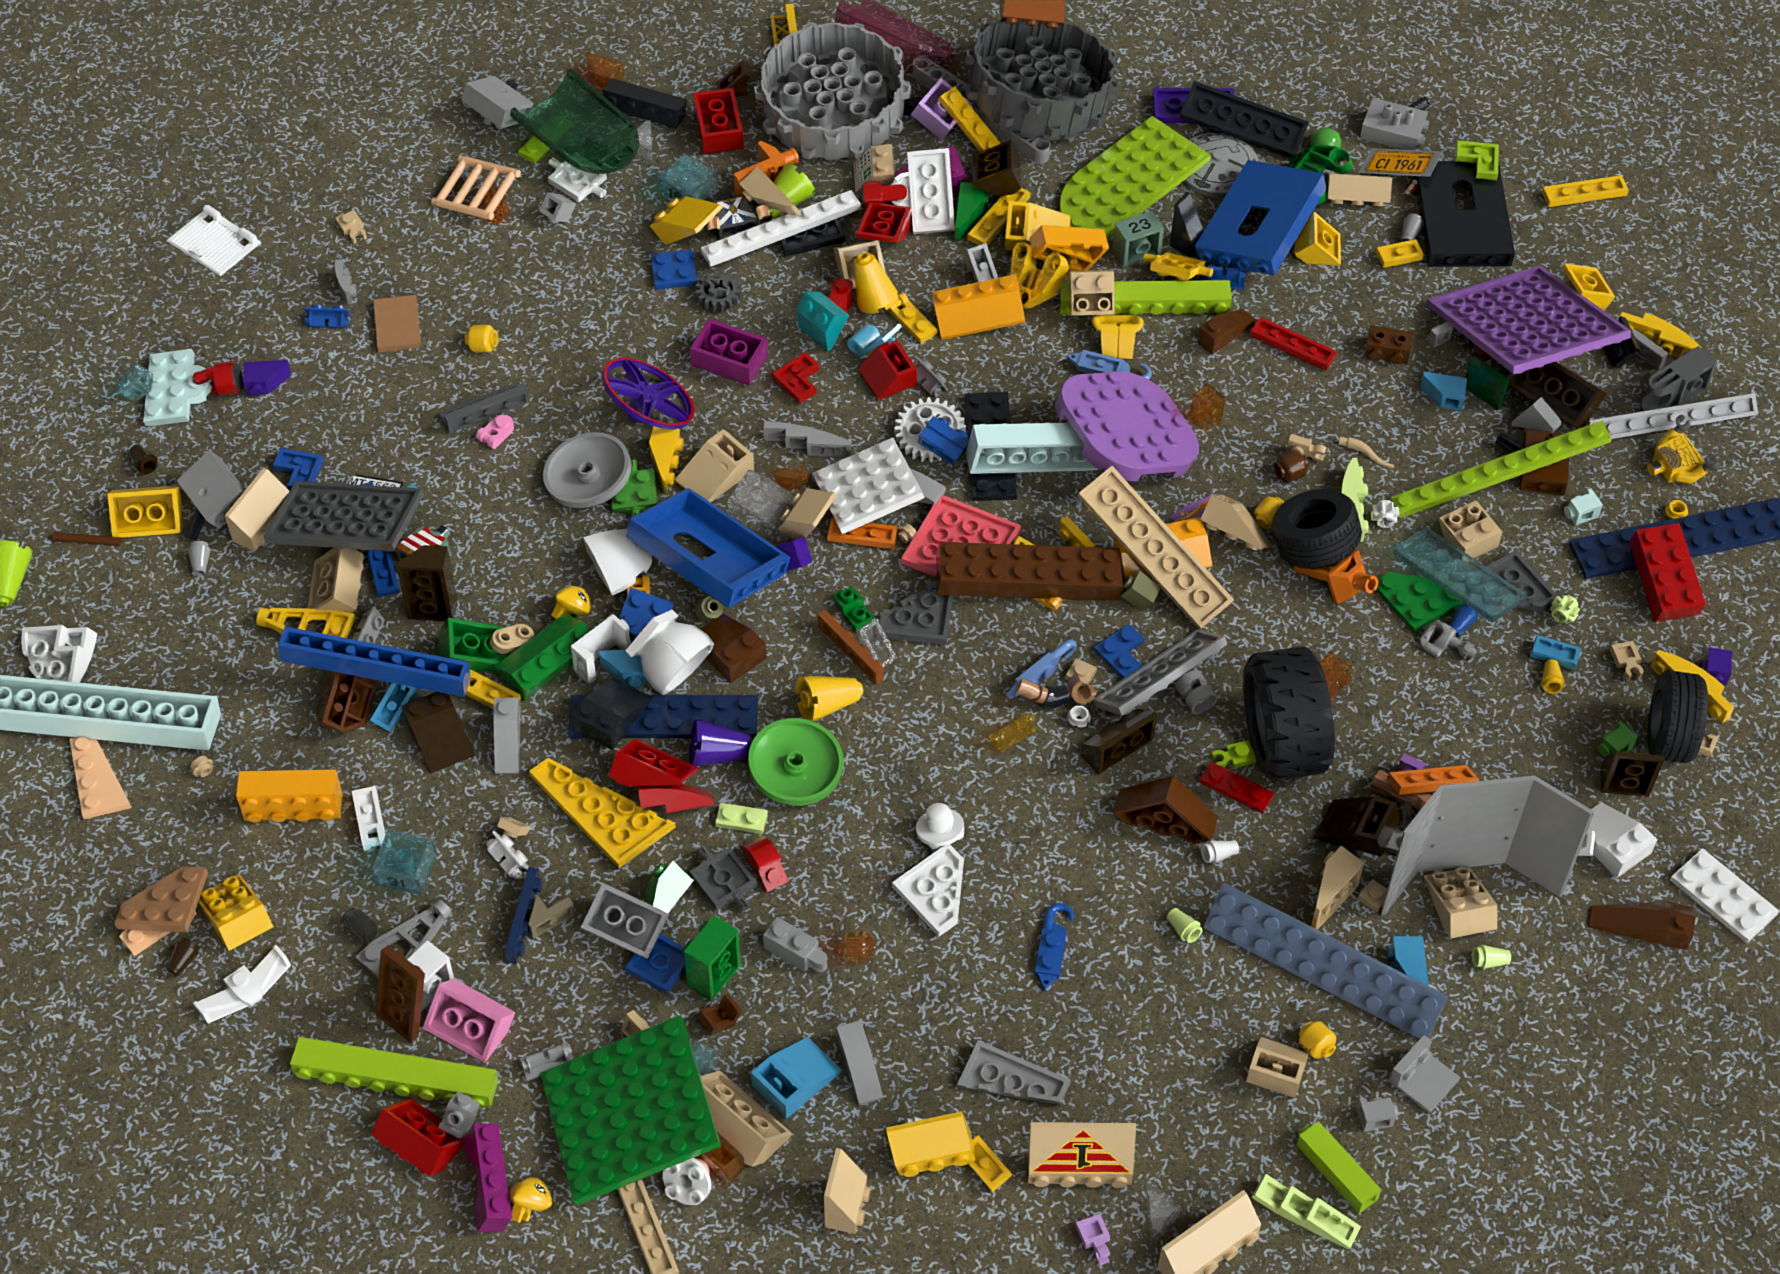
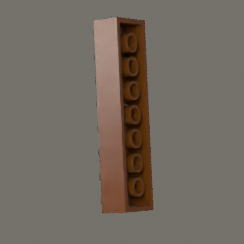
(1028, 571)

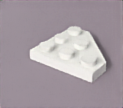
(934, 888)

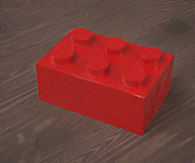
(718, 120)

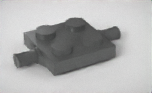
(723, 878)

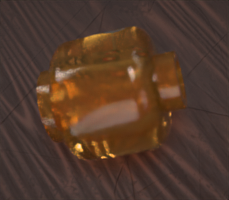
(857, 947)

